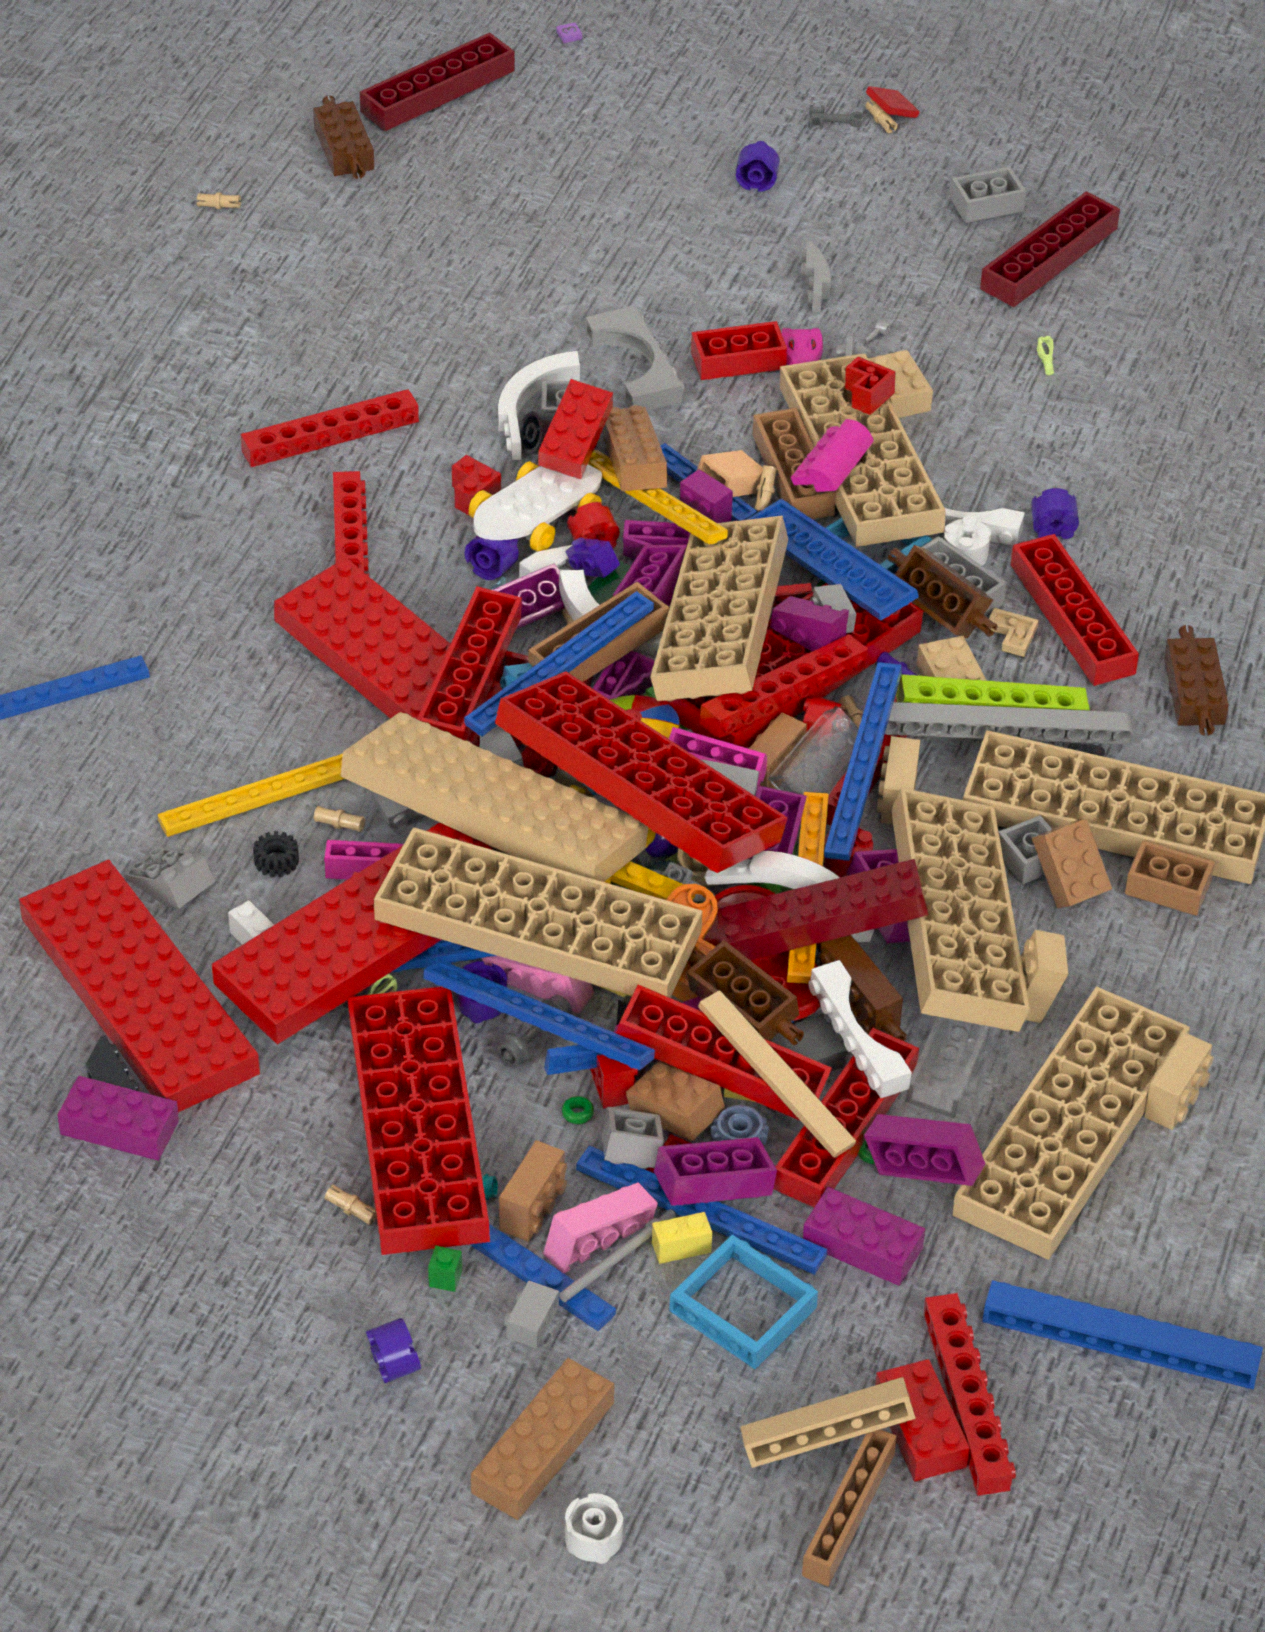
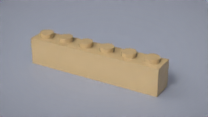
(827, 1422)

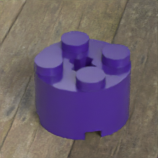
(757, 166)
(1055, 513)
(491, 557)
(471, 1008)
(393, 1350)

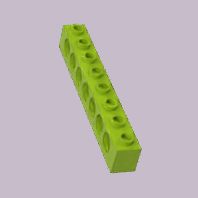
(989, 693)

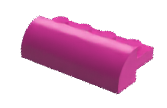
(834, 456)
(721, 752)

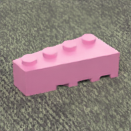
(544, 982)
(597, 1225)

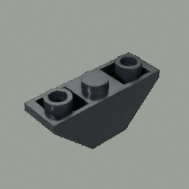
(106, 1067)

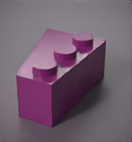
(651, 533)
(809, 623)
(626, 676)

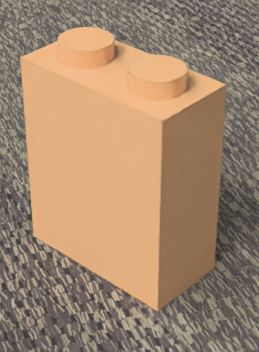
(733, 470)

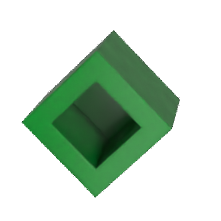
(445, 1268)

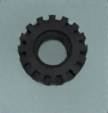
(276, 864)

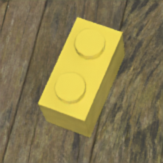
(681, 1237)

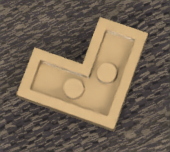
(1017, 628)

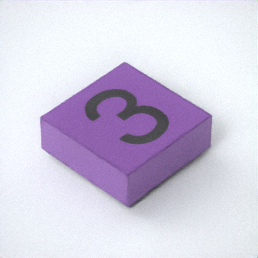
(569, 32)

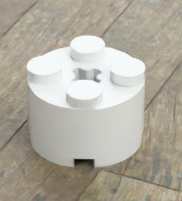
(969, 537)
(593, 1528)

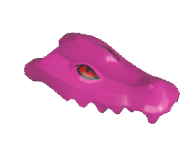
(803, 345)

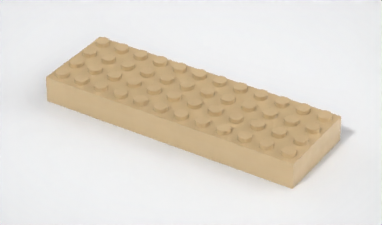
(888, 488)
(720, 611)
(493, 799)
(1120, 802)
(537, 914)
(968, 943)
(1069, 1124)

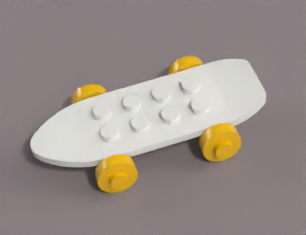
(531, 504)

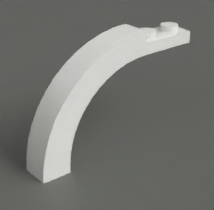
(526, 385)
(580, 601)
(780, 870)

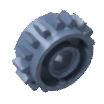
(739, 1123)

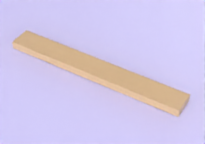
(777, 1074)

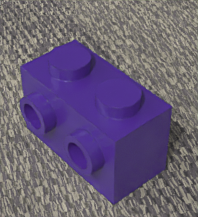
(592, 556)

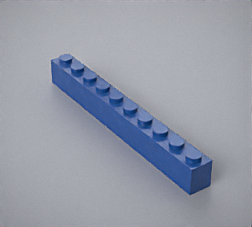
(1122, 1334)

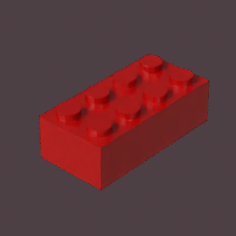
(738, 350)
(575, 429)
(933, 1440)

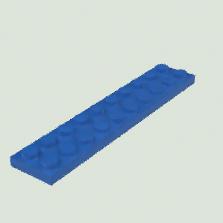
(840, 563)

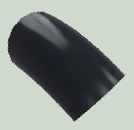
(533, 430)

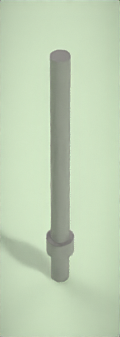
(613, 1258)

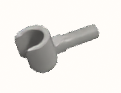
(881, 327)

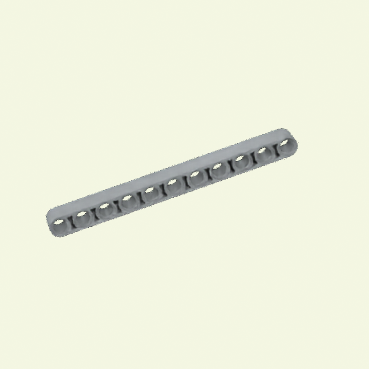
(1025, 723)

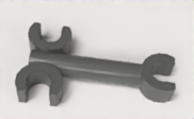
(819, 117)

